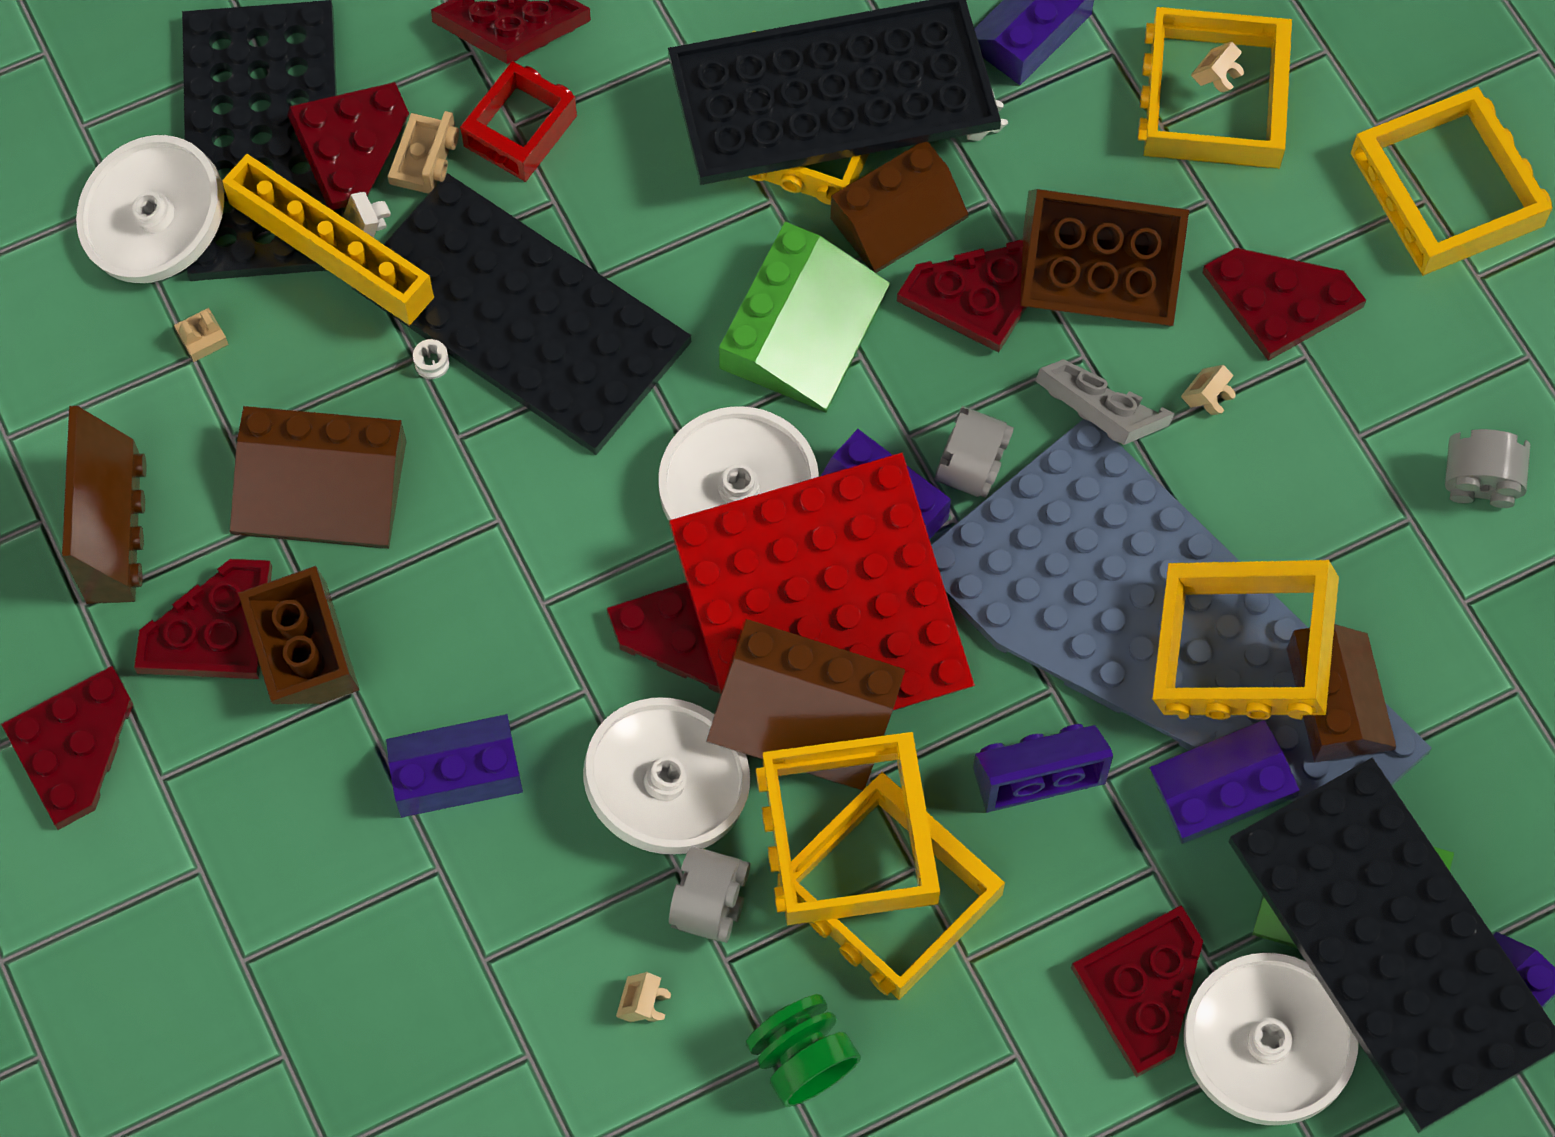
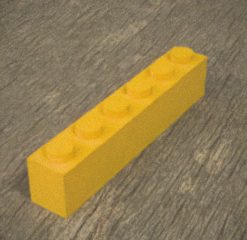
(328, 239)

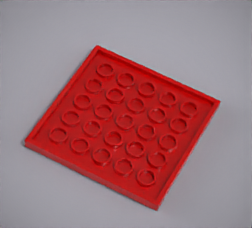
(832, 564)

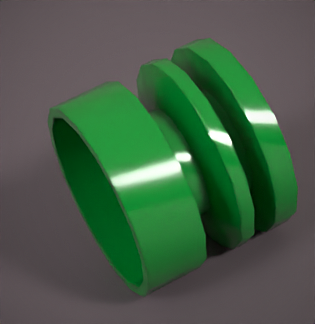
(798, 1043)

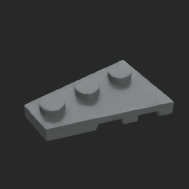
(1112, 411)

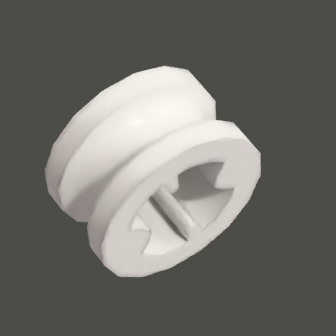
(426, 348)

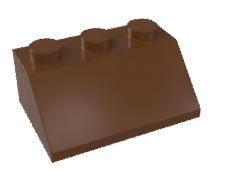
(898, 206)
(299, 639)
(1356, 708)

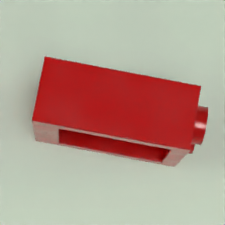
(501, 150)

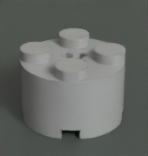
(973, 452)
(1487, 467)
(708, 894)

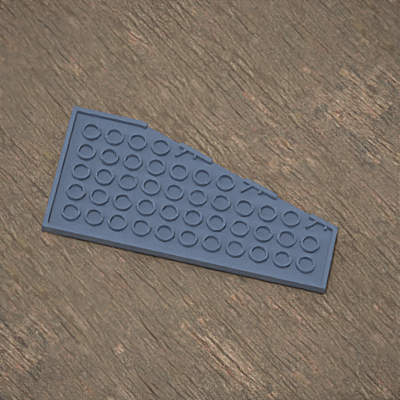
(1074, 581)

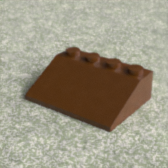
(1102, 256)
(317, 477)
(102, 509)
(802, 694)

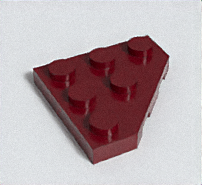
(510, 26)
(349, 138)
(970, 293)
(1281, 298)
(206, 628)
(666, 632)
(72, 743)
(1144, 987)

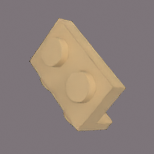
(423, 152)

